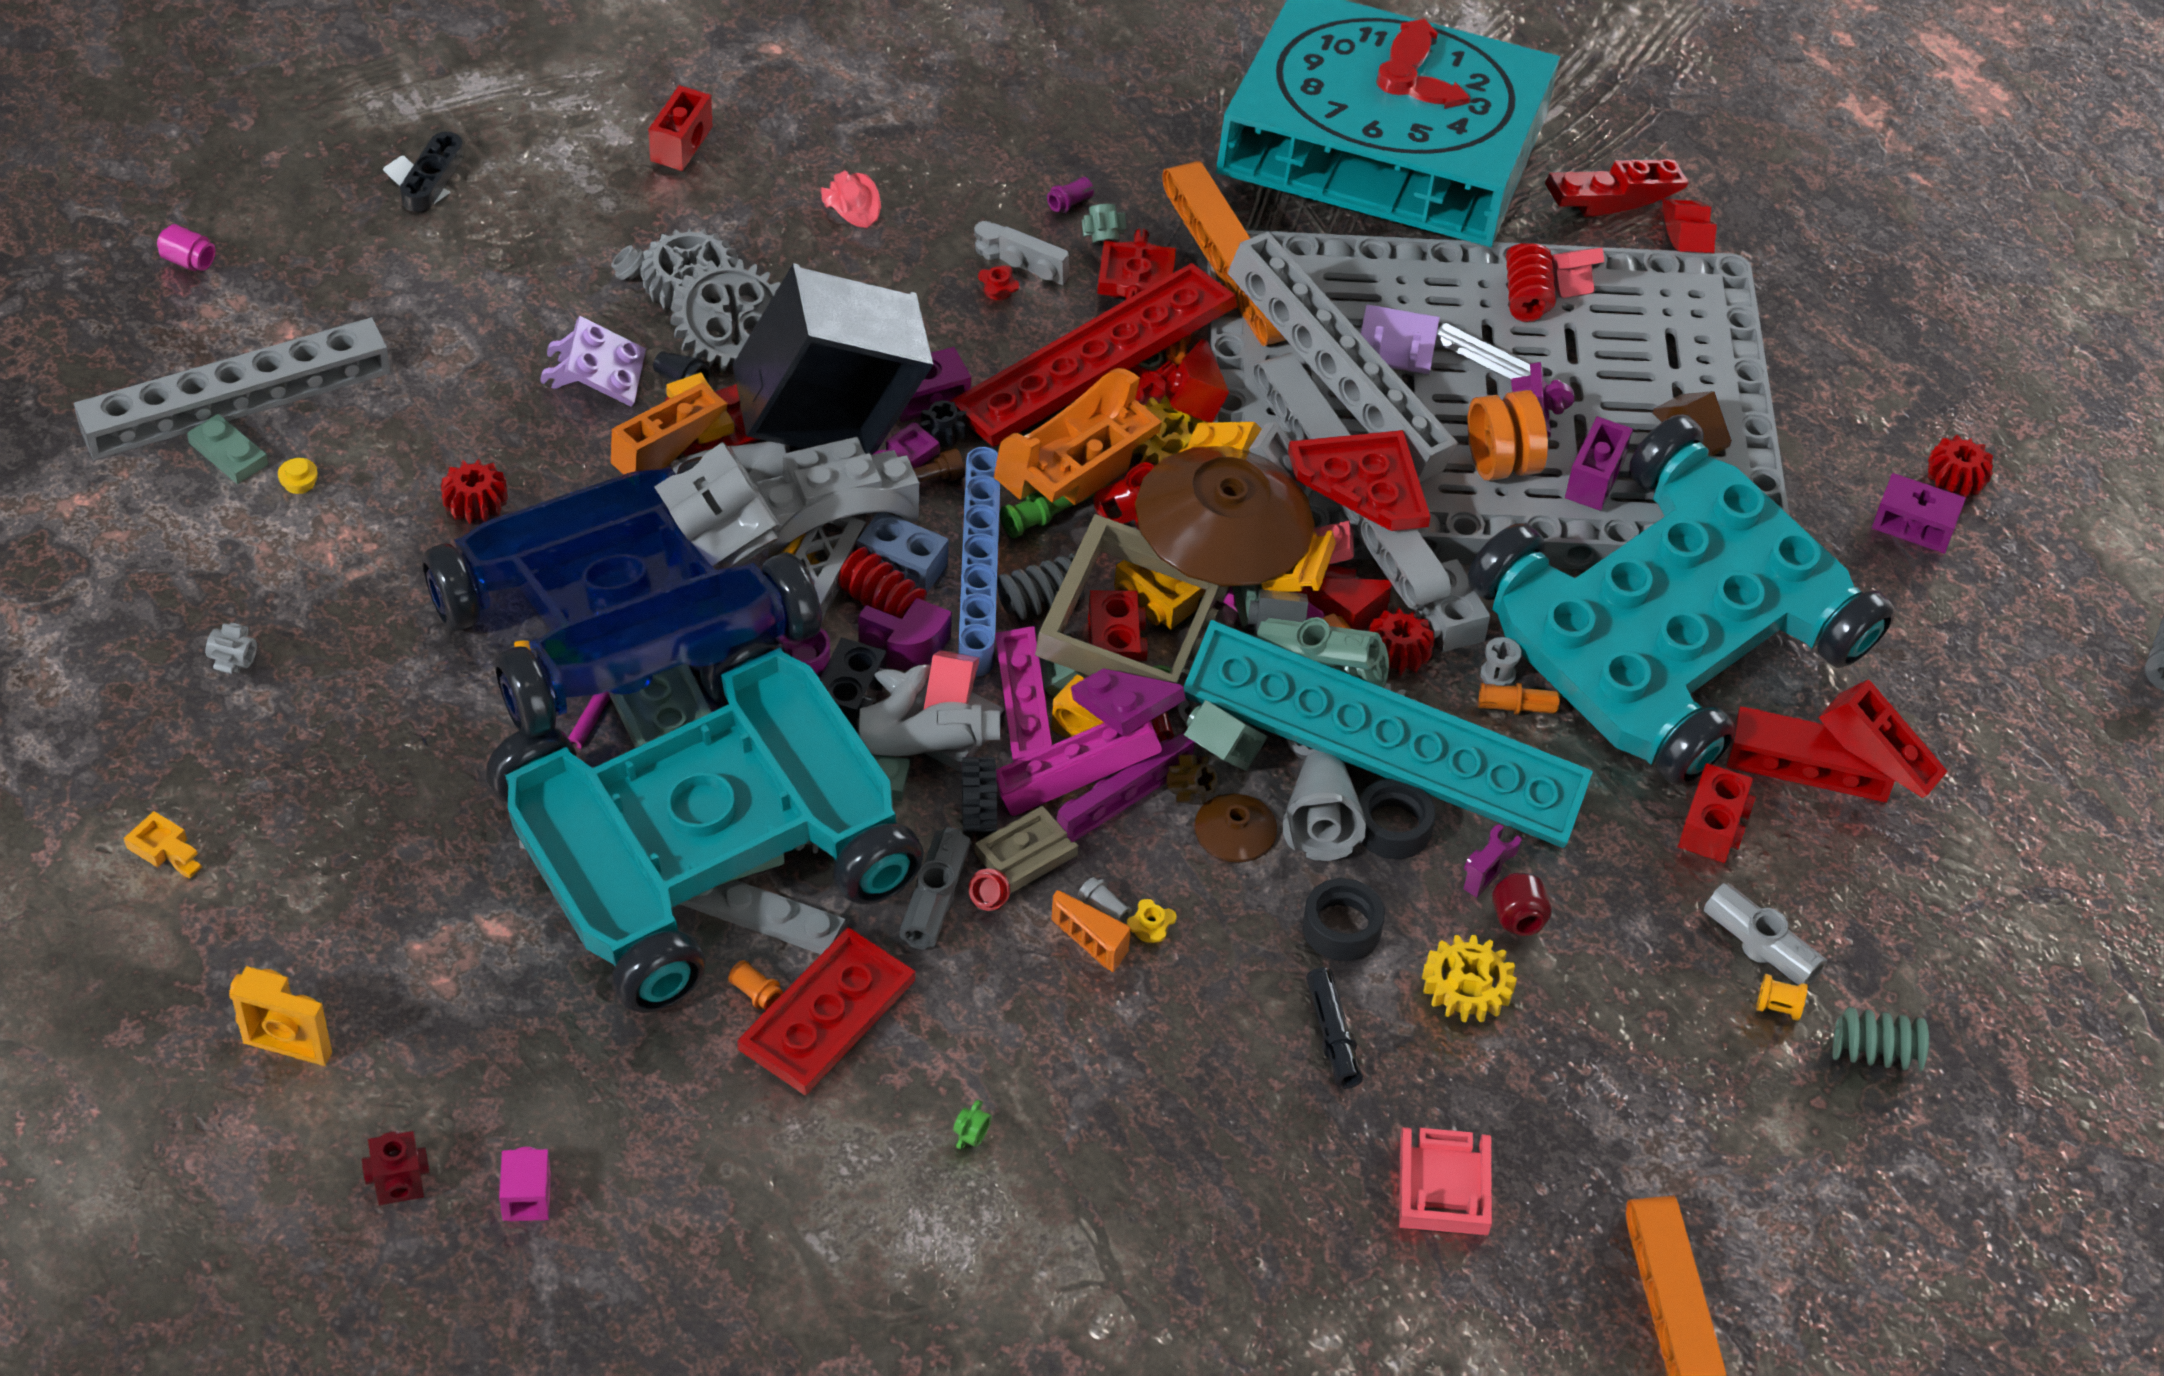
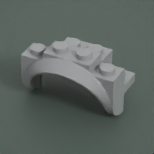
(837, 483)

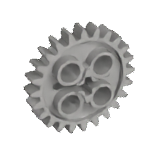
(696, 316)

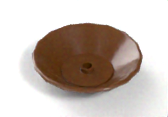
(1224, 516)

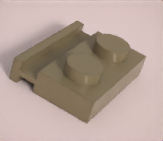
(1026, 848)

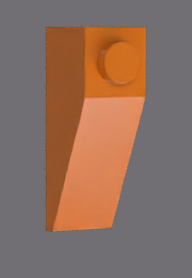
(665, 430)

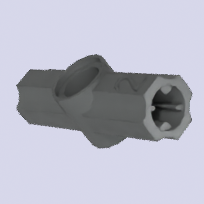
(930, 904)

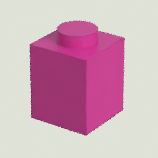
(525, 1184)

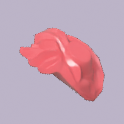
(853, 198)

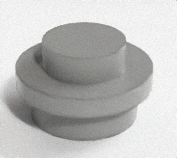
(628, 263)

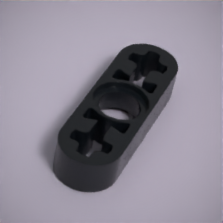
(432, 184)

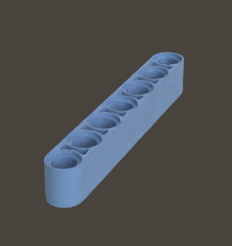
(979, 559)

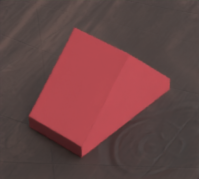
(951, 678)

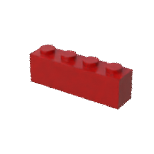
(1801, 754)

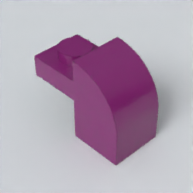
(907, 640)

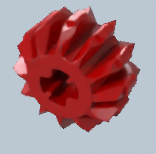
(1960, 466)
(474, 491)
(1406, 639)

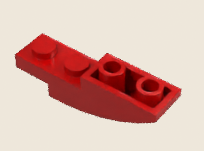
(1623, 188)

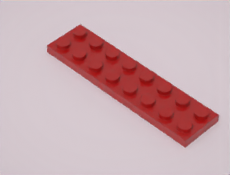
(1080, 358)

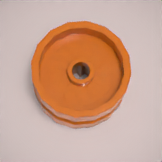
(1507, 435)

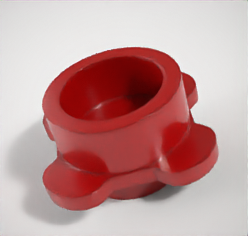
(998, 282)

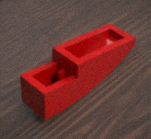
(1689, 225)

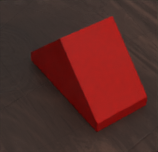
(1353, 599)

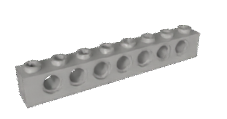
(1338, 351)
(232, 388)

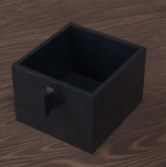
(831, 362)

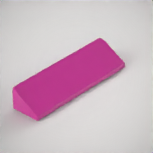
(1072, 765)

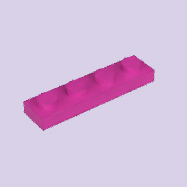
(1023, 692)

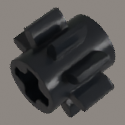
(944, 422)

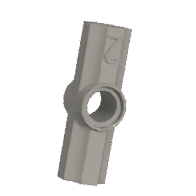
(1765, 935)

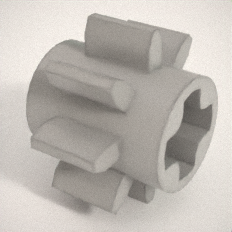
(231, 648)

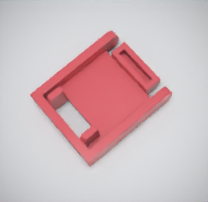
(1445, 1176)

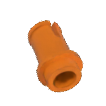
(755, 985)

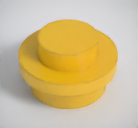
(298, 475)

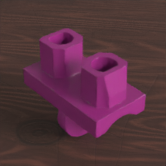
(1551, 397)

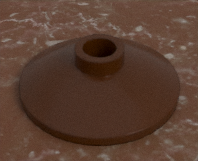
(1234, 839)

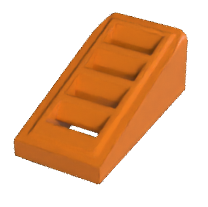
(1093, 930)

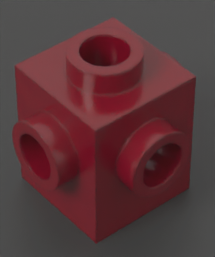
(395, 1167)

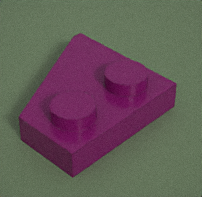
(1126, 699)

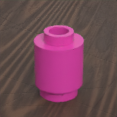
(185, 248)

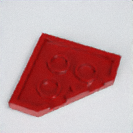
(1365, 474)

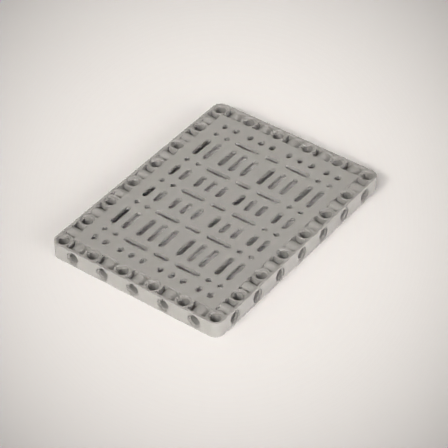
(1476, 275)

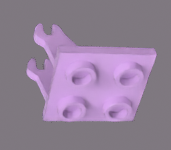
(1401, 337)
(598, 360)

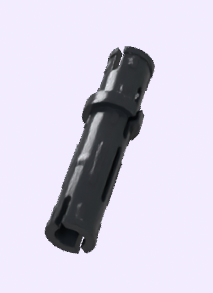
(1338, 1042)

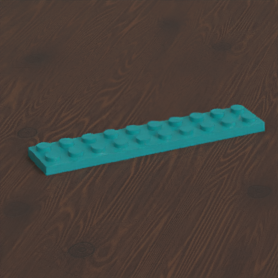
(1388, 734)

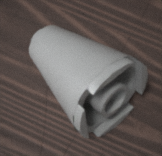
(1324, 810)

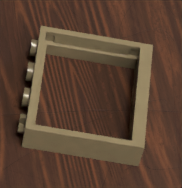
(1130, 545)

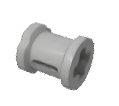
(1494, 659)

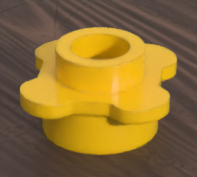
(1151, 930)

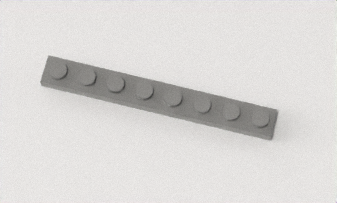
(769, 914)

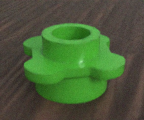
(972, 1125)

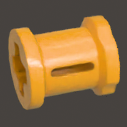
(1782, 997)

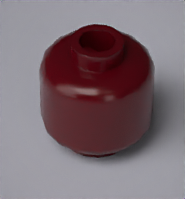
(1522, 904)

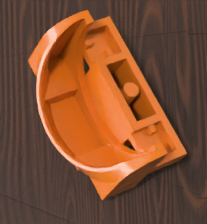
(1080, 445)

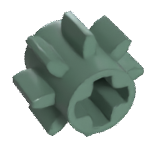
(1104, 224)

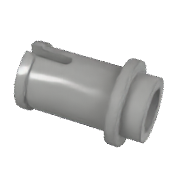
(1096, 895)

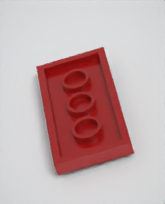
(826, 1011)

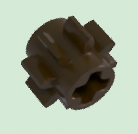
(1192, 779)

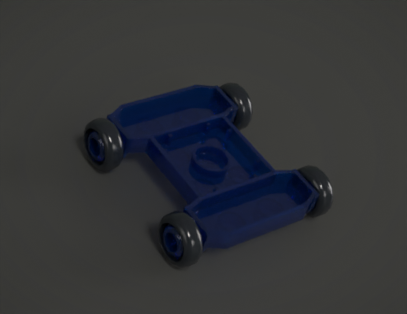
(615, 591)

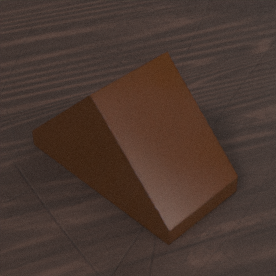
(1704, 410)

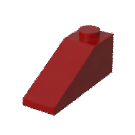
(1197, 384)
(1881, 737)

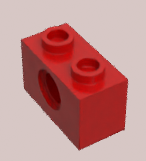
(680, 127)

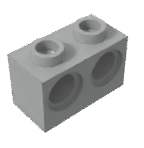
(1458, 618)

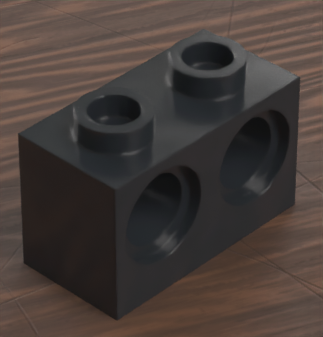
(852, 677)

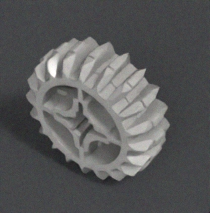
(678, 256)

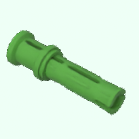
(1032, 511)

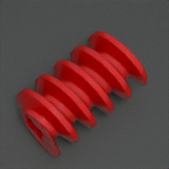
(1530, 281)
(878, 584)

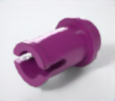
(1063, 197)

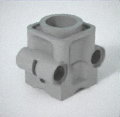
(720, 509)

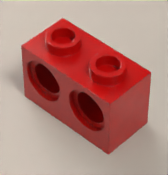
(1117, 623)
(1715, 813)

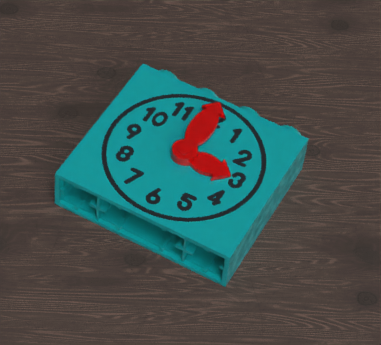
(1389, 117)

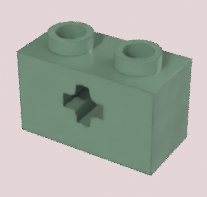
(1224, 735)

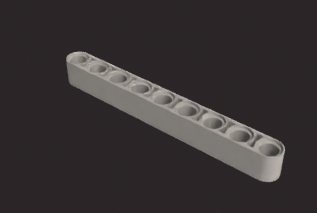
(1307, 415)

